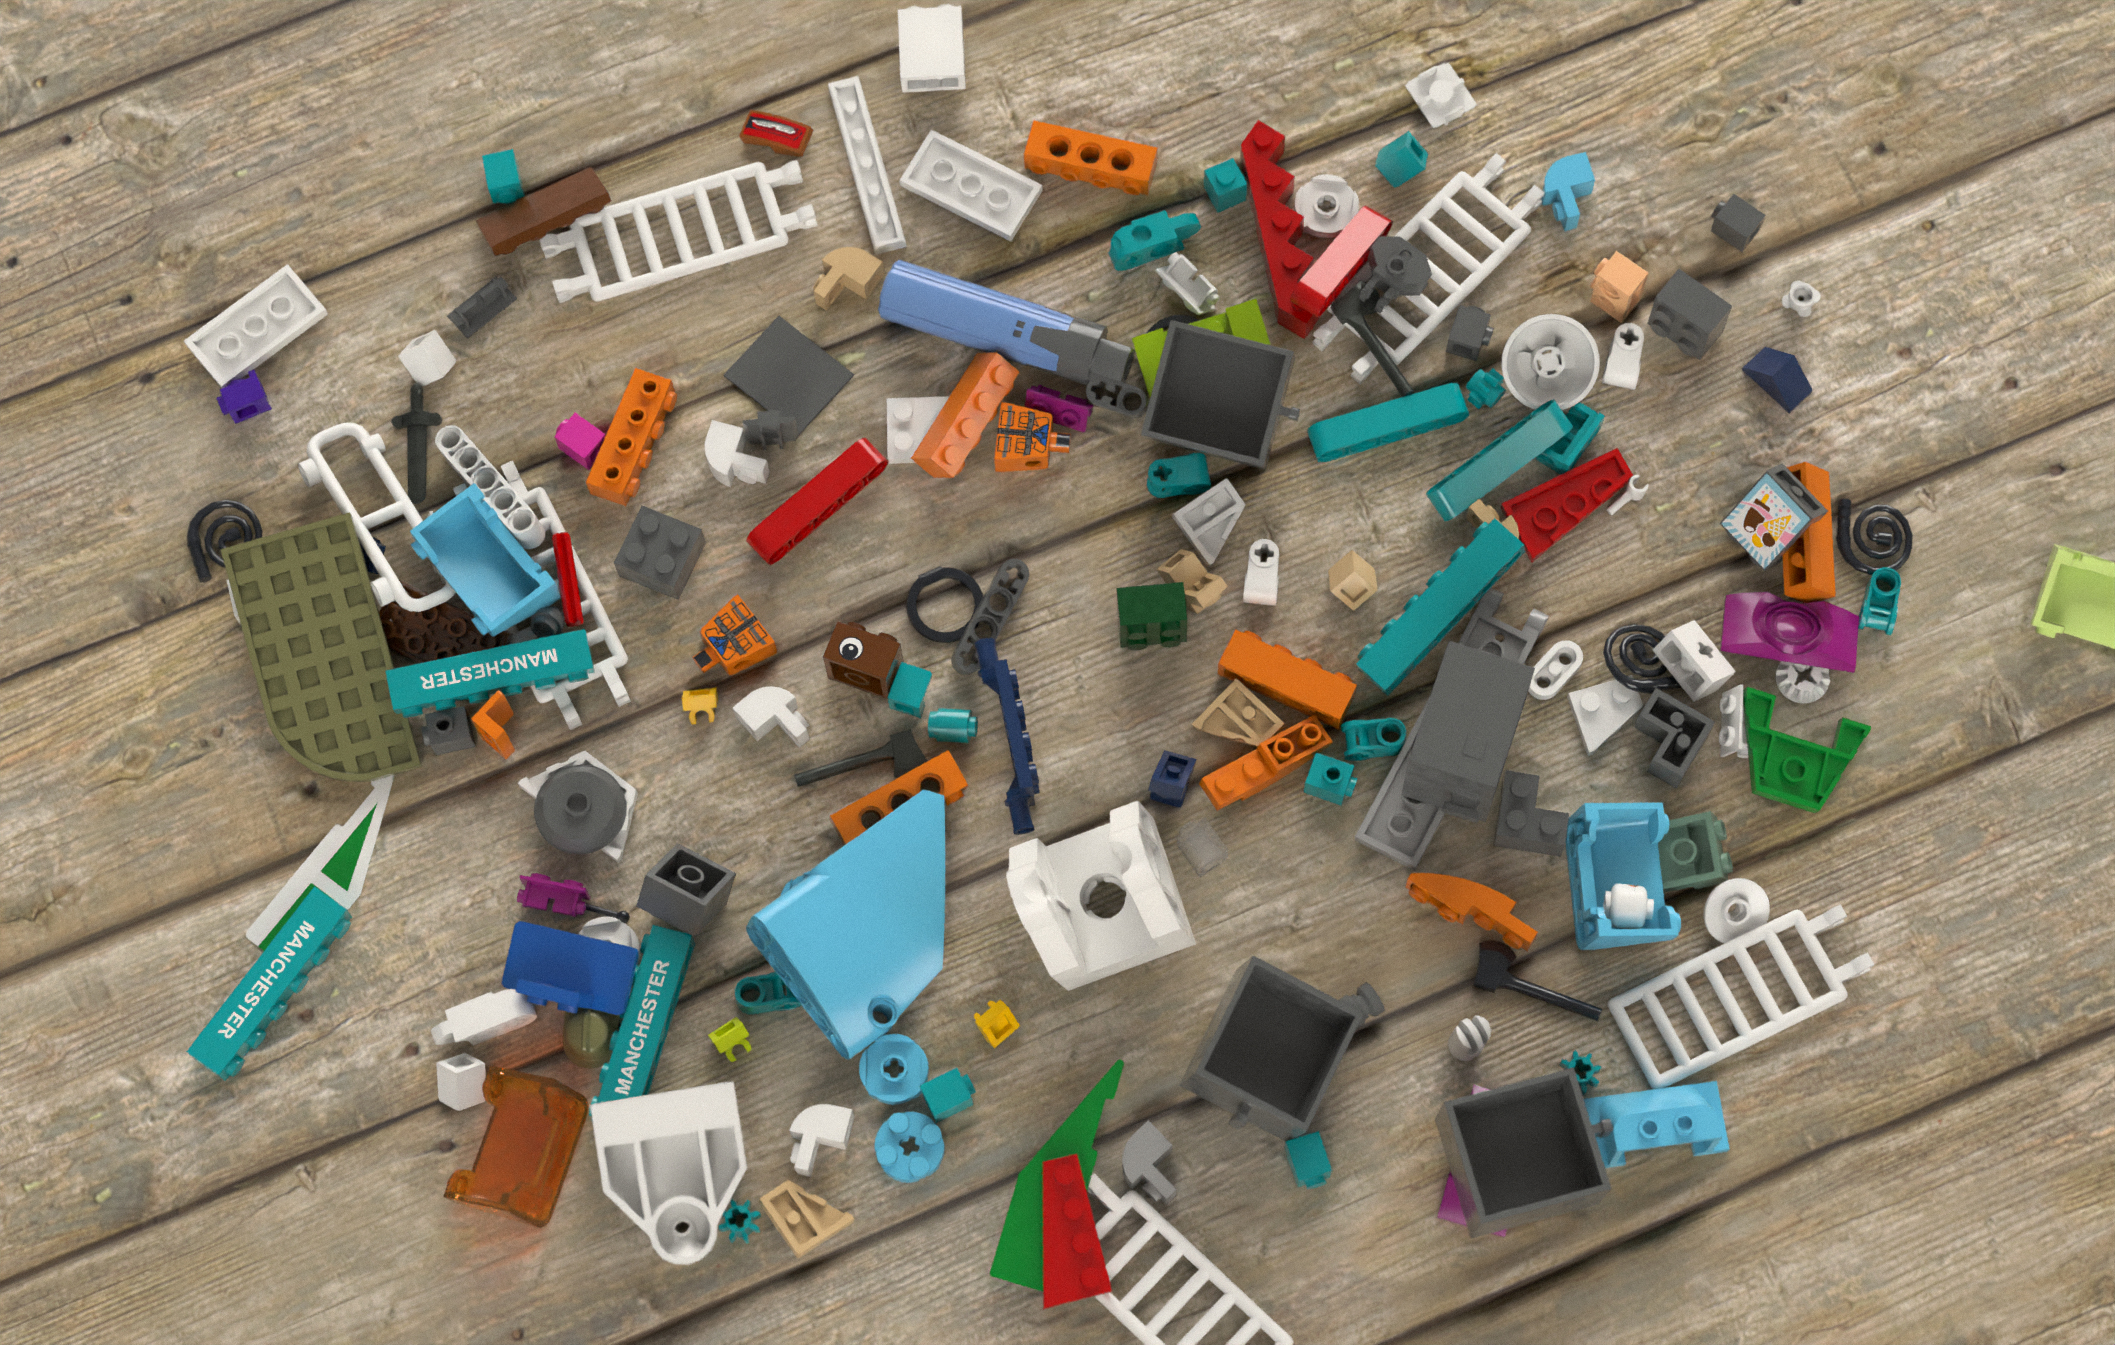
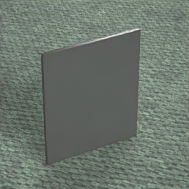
(788, 373)

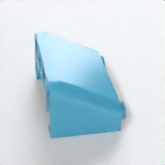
(483, 563)
(1612, 847)

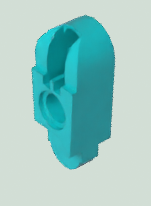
(1151, 239)

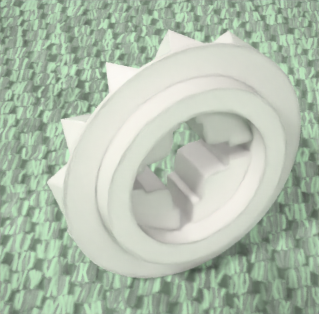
(1806, 691)

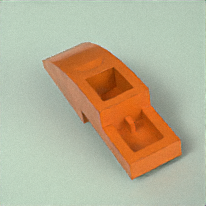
(1266, 764)
(1460, 897)

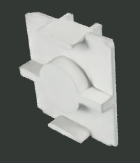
(1440, 95)

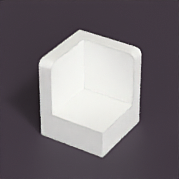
(427, 358)
(461, 1081)

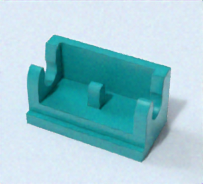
(1568, 450)

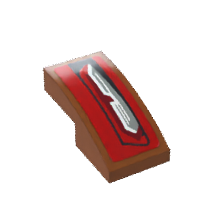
(774, 131)

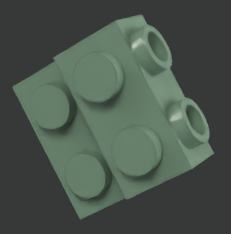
(1694, 853)

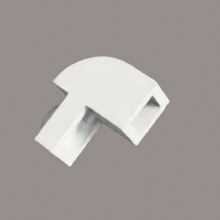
(725, 458)
(771, 707)
(815, 1126)

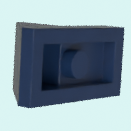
(1171, 778)

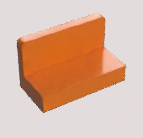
(490, 721)

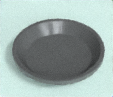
(580, 809)

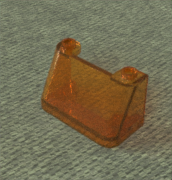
(523, 1147)

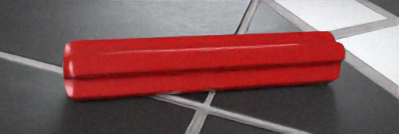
(567, 579)

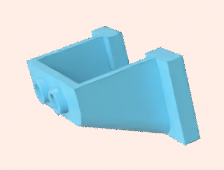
(1659, 1120)

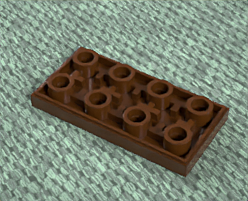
(543, 211)
(434, 632)

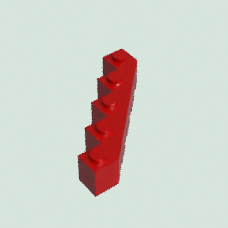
(1276, 224)

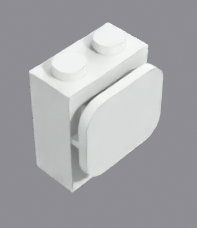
(931, 48)

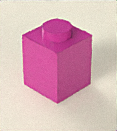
(579, 440)

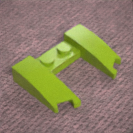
(1239, 320)

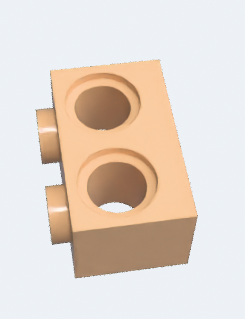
(1618, 286)

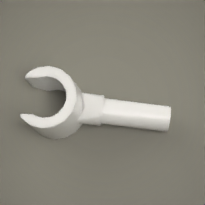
(1630, 493)

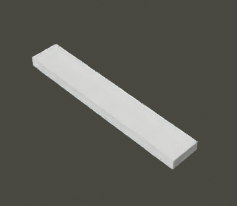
(867, 165)

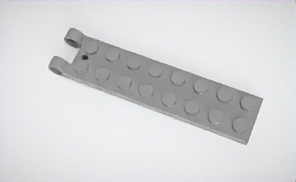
(1403, 825)

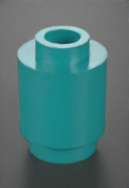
(952, 725)

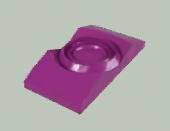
(1790, 631)

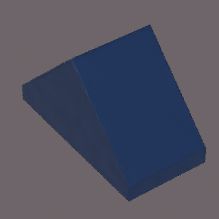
(1779, 377)

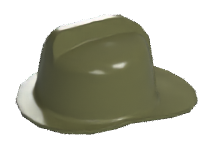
(588, 1037)

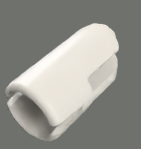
(1469, 1038)

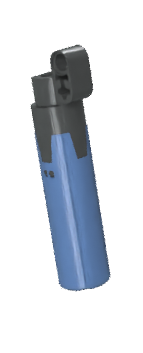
(1012, 328)

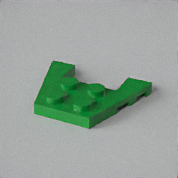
(1791, 767)

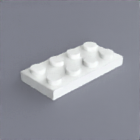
(971, 185)
(256, 327)

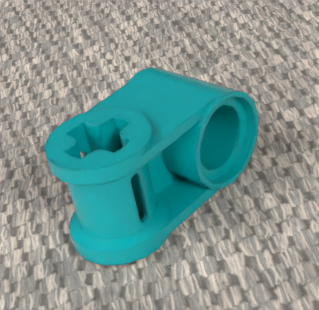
(1183, 475)
(1879, 607)
(1370, 738)
(770, 997)

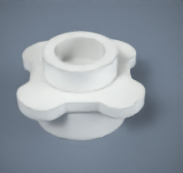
(1804, 290)

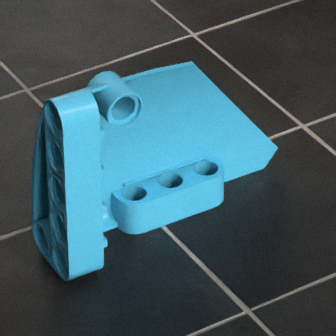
(863, 926)

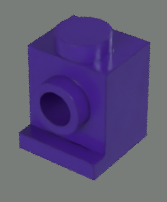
(244, 398)

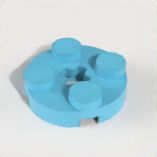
(879, 1055)
(918, 1164)

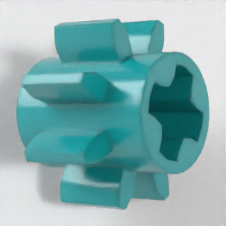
(1485, 388)
(1584, 1065)
(749, 1224)

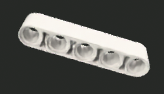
(484, 475)

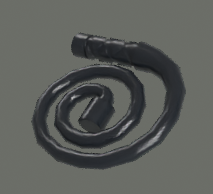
(230, 535)
(1881, 538)
(1639, 652)

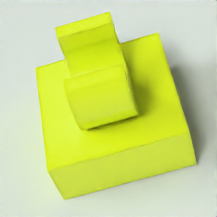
(728, 1036)

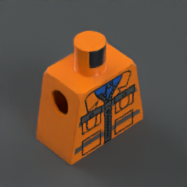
(1026, 439)
(734, 639)

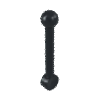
(622, 915)

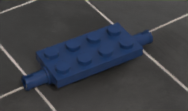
(1005, 683)

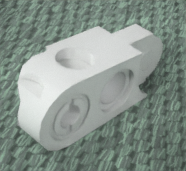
(484, 1018)

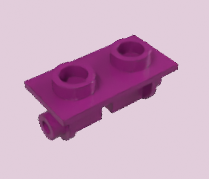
(1071, 412)
(540, 889)

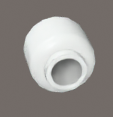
(1627, 906)

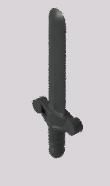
(416, 423)

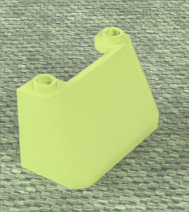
(2077, 597)

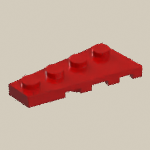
(1565, 501)
(1071, 1246)

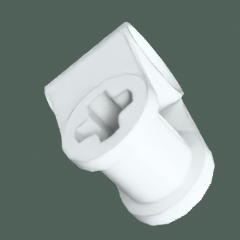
(1623, 360)
(1262, 577)

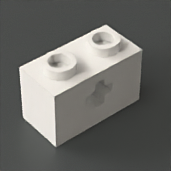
(1694, 660)

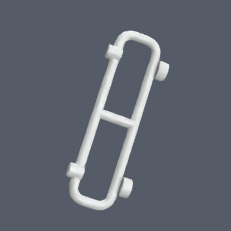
(317, 470)

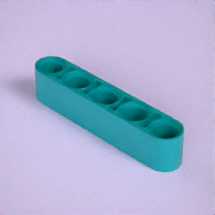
(1388, 422)
(1499, 460)

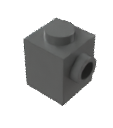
(1737, 222)
(1469, 332)
(448, 730)

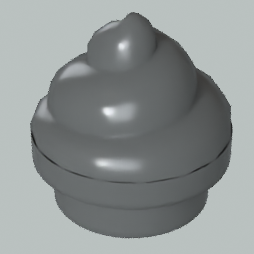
(547, 622)

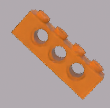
(1079, 145)
(940, 769)

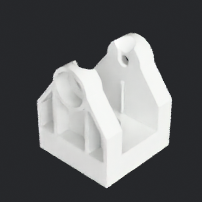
(1056, 883)
(672, 1163)

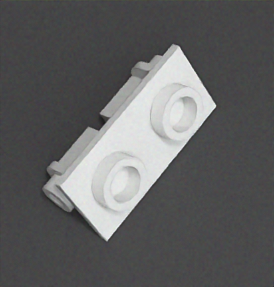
(1197, 295)
(1733, 732)

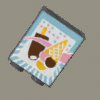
(1772, 516)

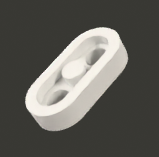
(1553, 671)

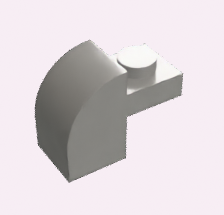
(1142, 1156)

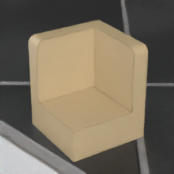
(1352, 580)

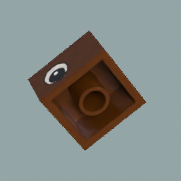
(863, 658)

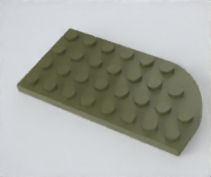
(320, 650)

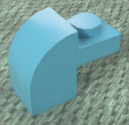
(1564, 182)

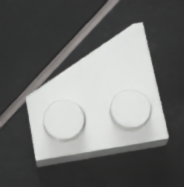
(1603, 711)

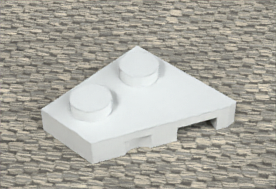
(908, 423)
(1210, 519)

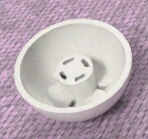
(1564, 373)

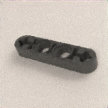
(988, 615)

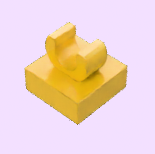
(700, 700)
(996, 1023)

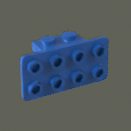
(569, 969)

